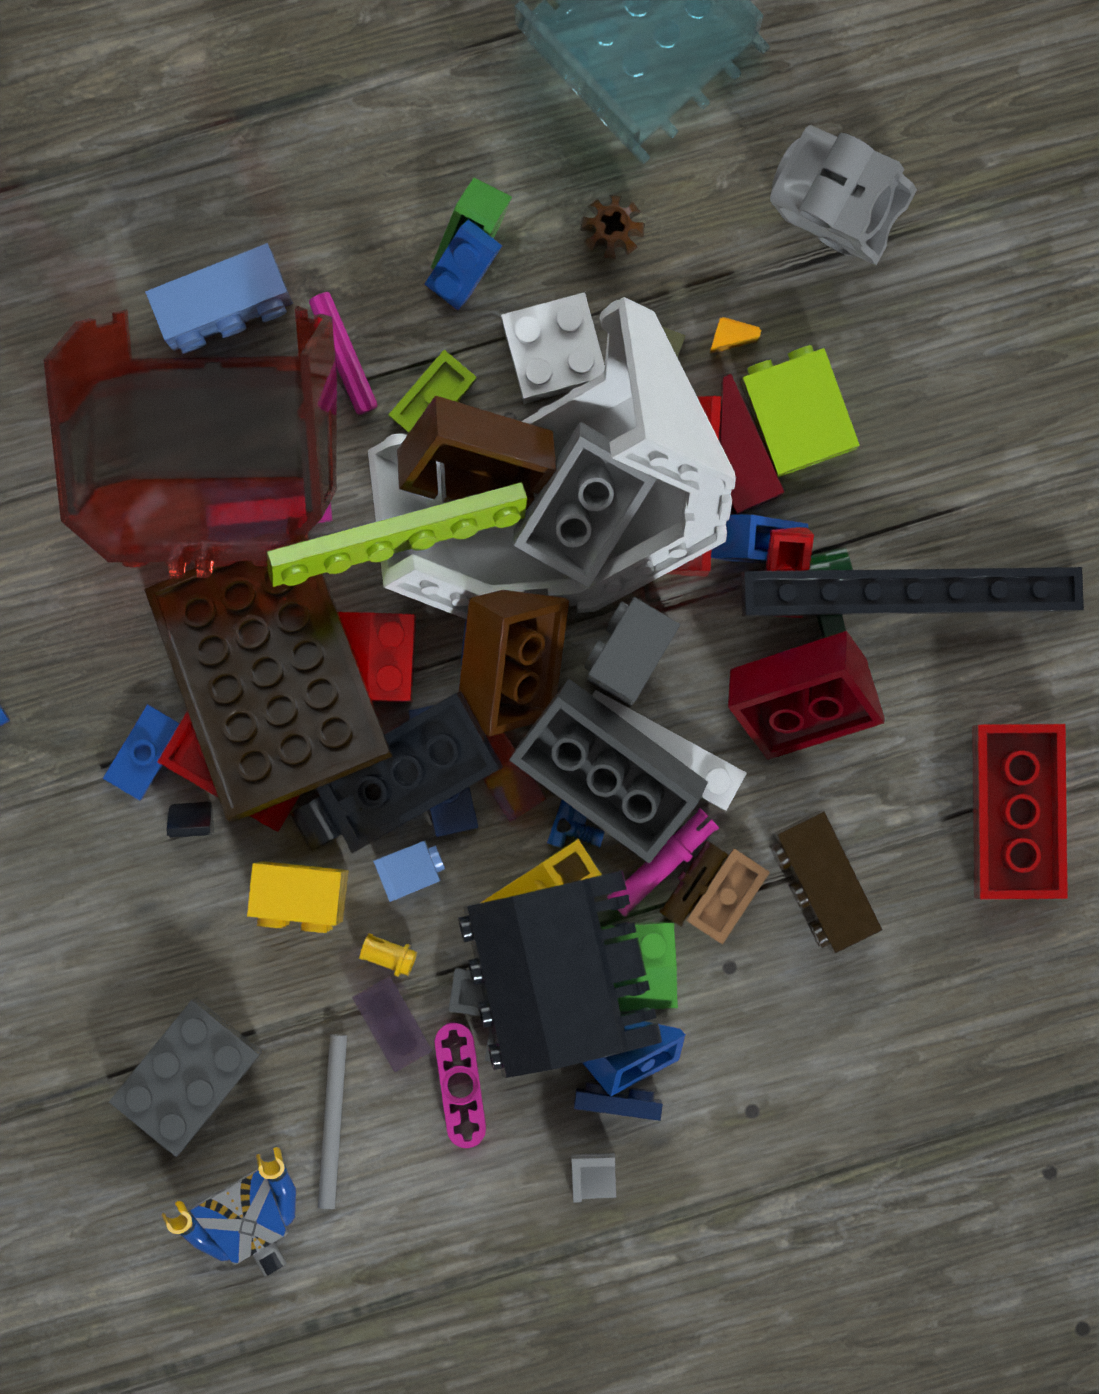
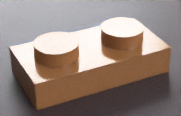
(728, 896)

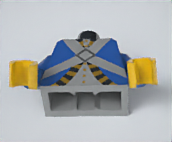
(243, 1217)

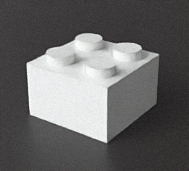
(553, 347)

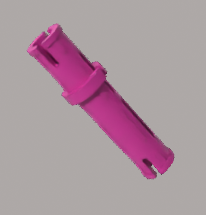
(667, 859)

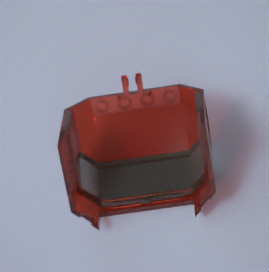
(191, 452)

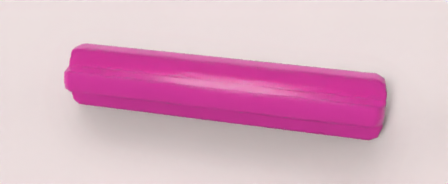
(346, 358)

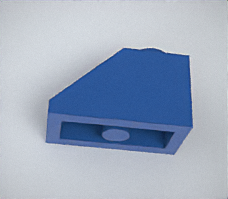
(749, 538)
(630, 1067)

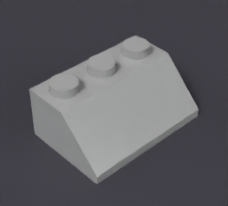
(582, 507)

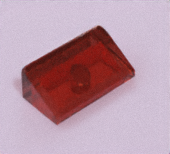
(511, 786)

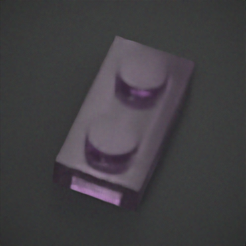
(392, 1023)

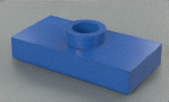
(138, 757)

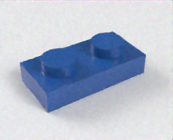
(463, 264)

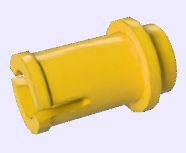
(388, 955)

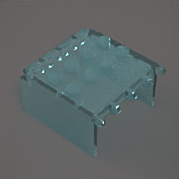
(641, 56)

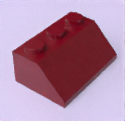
(805, 696)

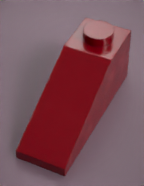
(754, 472)

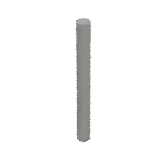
(332, 1121)

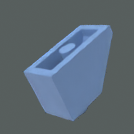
(409, 870)

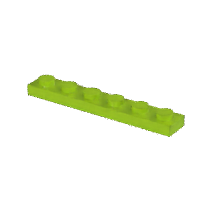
(397, 534)

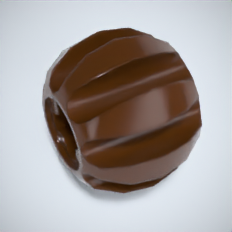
(607, 214)

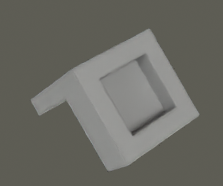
(593, 1176)

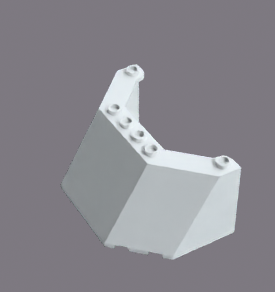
(653, 426)

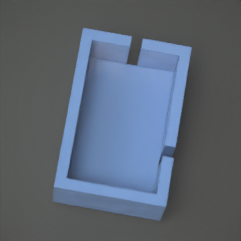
(220, 299)

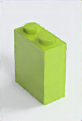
(799, 410)

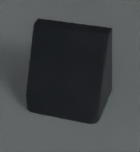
(190, 819)

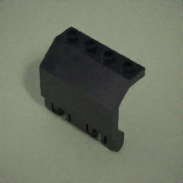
(554, 978)

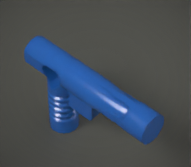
(579, 828)

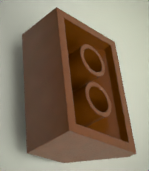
(512, 657)

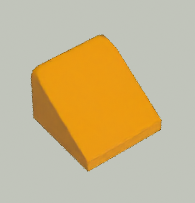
(733, 334)

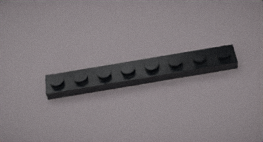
(911, 591)

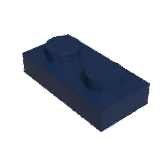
(638, 1102)

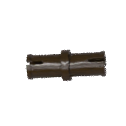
(712, 859)

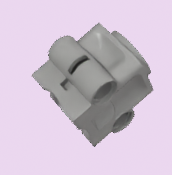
(841, 192)

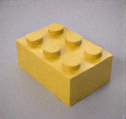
(297, 894)

